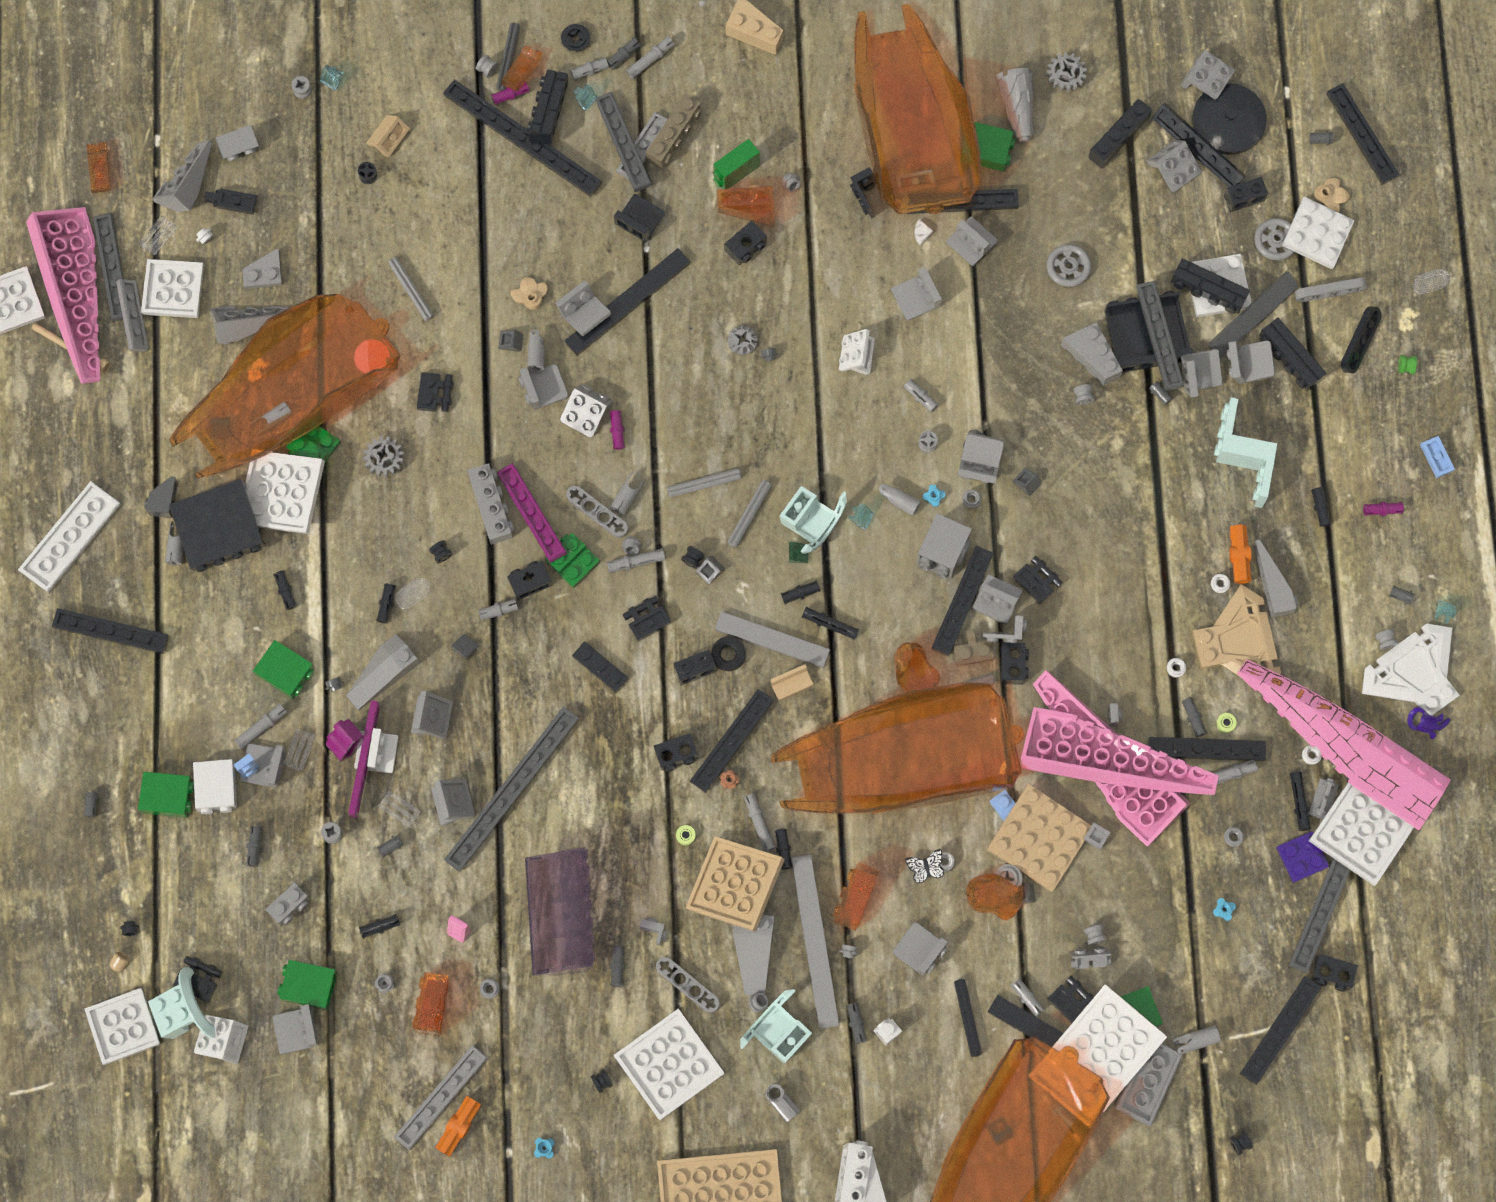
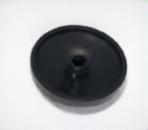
(1232, 120)

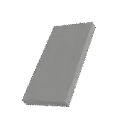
(1148, 1087)

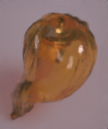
(913, 668)
(994, 895)

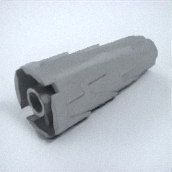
(1017, 98)

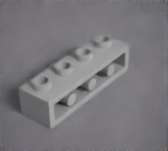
(490, 504)

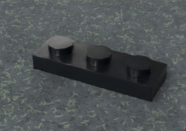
(600, 667)

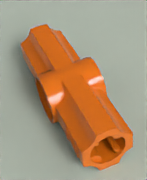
(1240, 554)
(458, 1126)

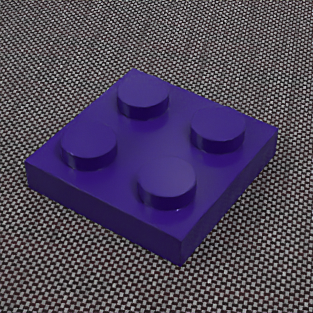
(1302, 858)

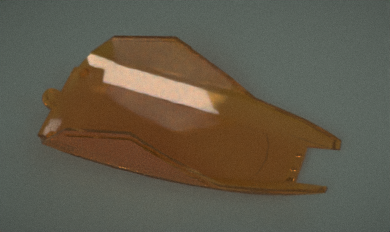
(914, 119)
(310, 358)
(908, 752)
(1045, 1115)

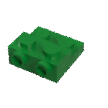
(314, 444)
(576, 563)

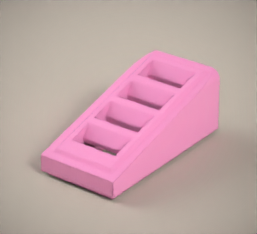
(458, 929)

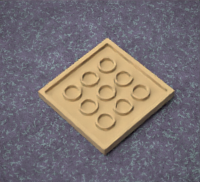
(1039, 838)
(735, 883)

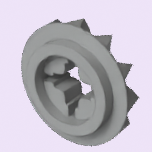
(745, 347)
(1012, 871)

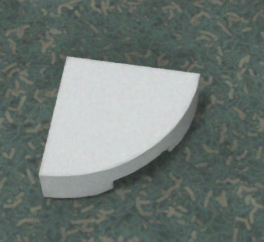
(922, 232)

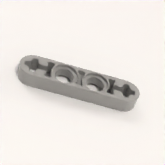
(1330, 290)
(597, 511)
(687, 985)

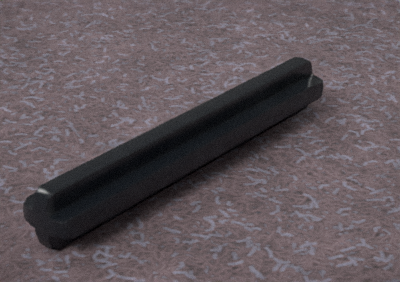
(967, 1018)

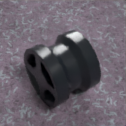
(367, 168)
(440, 551)
(692, 557)
(601, 1081)
(1241, 1142)

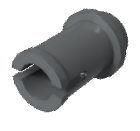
(1321, 138)
(1160, 392)
(1402, 595)
(91, 804)
(389, 846)

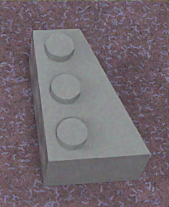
(1094, 353)

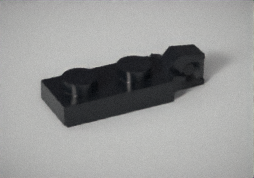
(232, 200)

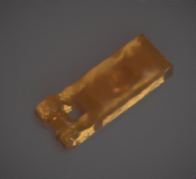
(521, 68)
(98, 168)

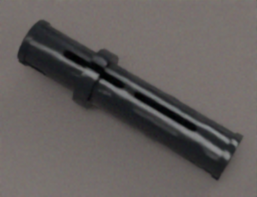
(830, 623)
(1301, 808)

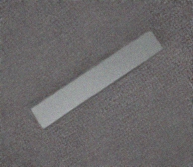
(772, 639)
(440, 1097)

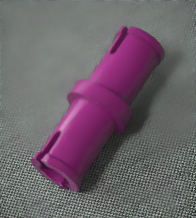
(509, 93)
(617, 430)
(1383, 508)

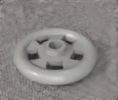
(1260, 238)
(1066, 250)

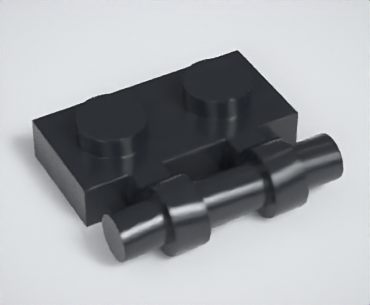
(429, 390)
(1033, 583)
(649, 623)
(201, 987)
(1067, 1003)

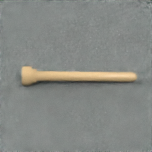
(104, 364)

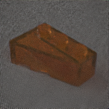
(748, 204)
(855, 896)
(431, 1004)

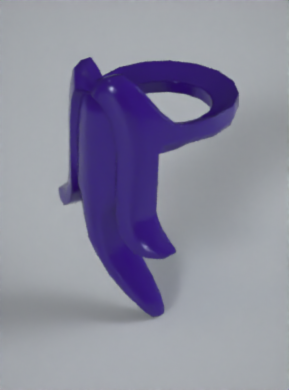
(1428, 722)

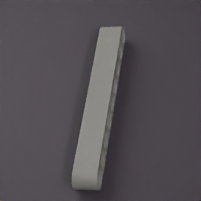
(815, 941)

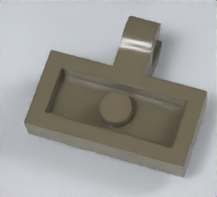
(973, 651)

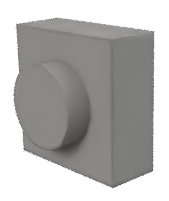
(1114, 714)
(1096, 836)

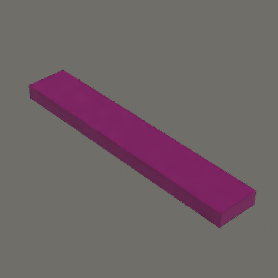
(531, 513)
(363, 760)

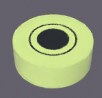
(1226, 722)
(685, 835)

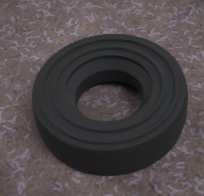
(732, 642)

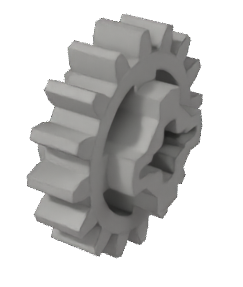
(1069, 65)
(375, 454)

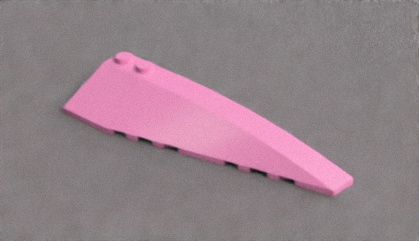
(67, 264)
(1079, 749)
(1139, 809)

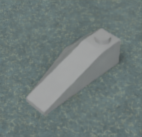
(185, 185)
(235, 324)
(384, 669)
(754, 954)

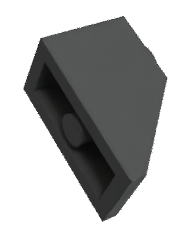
(161, 497)

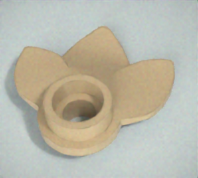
(1333, 195)
(529, 290)

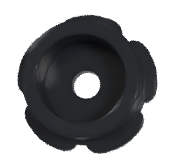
(129, 928)

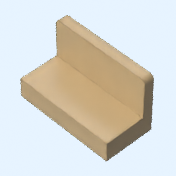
(388, 135)
(791, 682)

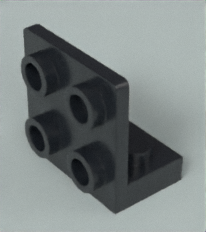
(863, 182)
(639, 217)

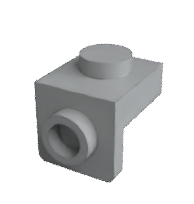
(652, 925)

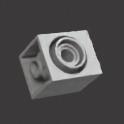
(944, 547)

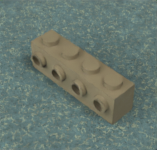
(673, 131)

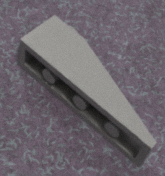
(1277, 591)

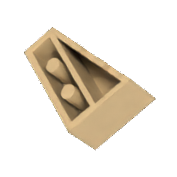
(753, 27)

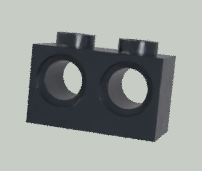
(1245, 194)
(1009, 663)
(694, 667)
(673, 747)
(1334, 967)

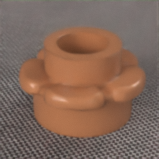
(729, 784)

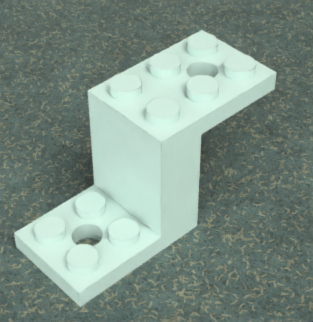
(1245, 452)

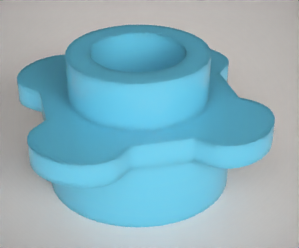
(933, 500)
(1219, 909)
(548, 1144)

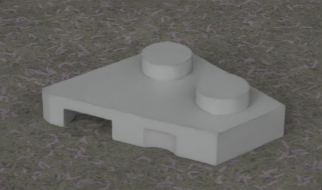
(263, 272)

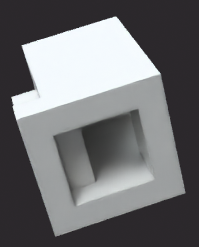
(887, 1031)

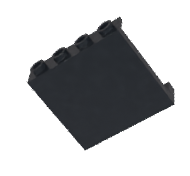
(1131, 336)
(217, 526)

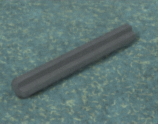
(508, 53)

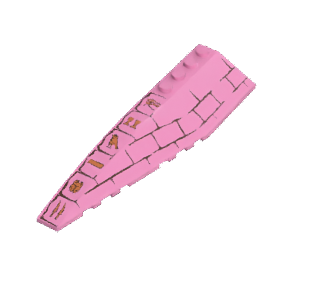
(1356, 749)

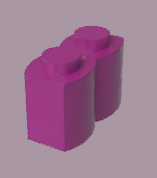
(344, 739)

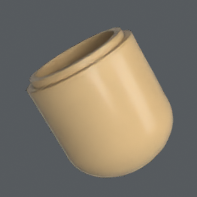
(119, 961)

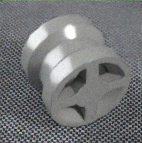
(487, 66)
(301, 91)
(1083, 394)
(928, 437)
(1387, 639)
(334, 835)
(1095, 934)

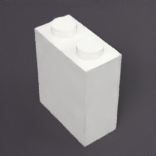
(215, 786)

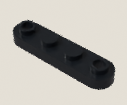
(1361, 339)

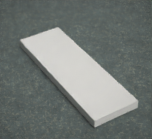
(69, 537)

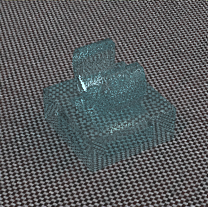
(331, 77)
(585, 96)
(862, 516)
(1446, 609)

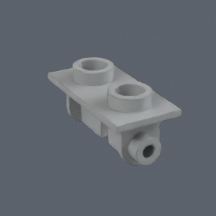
(1323, 798)
(1097, 956)

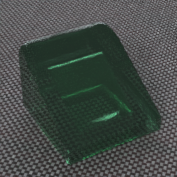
(795, 554)

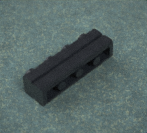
(548, 106)
(1120, 133)
(1210, 286)
(1292, 355)

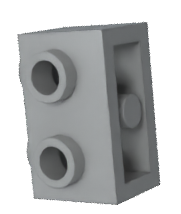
(236, 143)
(288, 905)

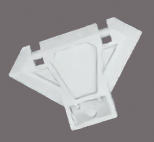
(1415, 671)

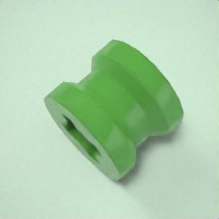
(1407, 364)

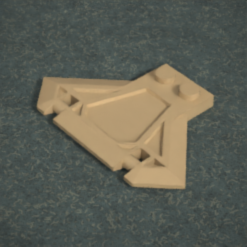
(1237, 635)

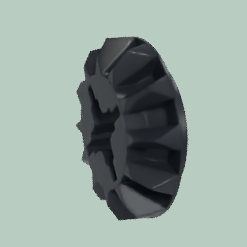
(571, 31)

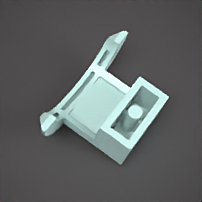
(811, 518)
(178, 1009)
(778, 1030)

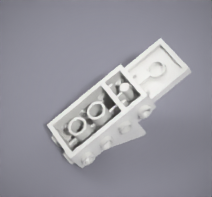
(858, 1175)

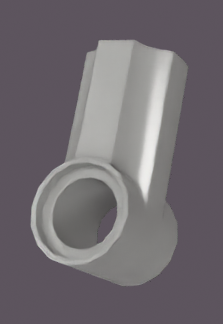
(783, 1104)

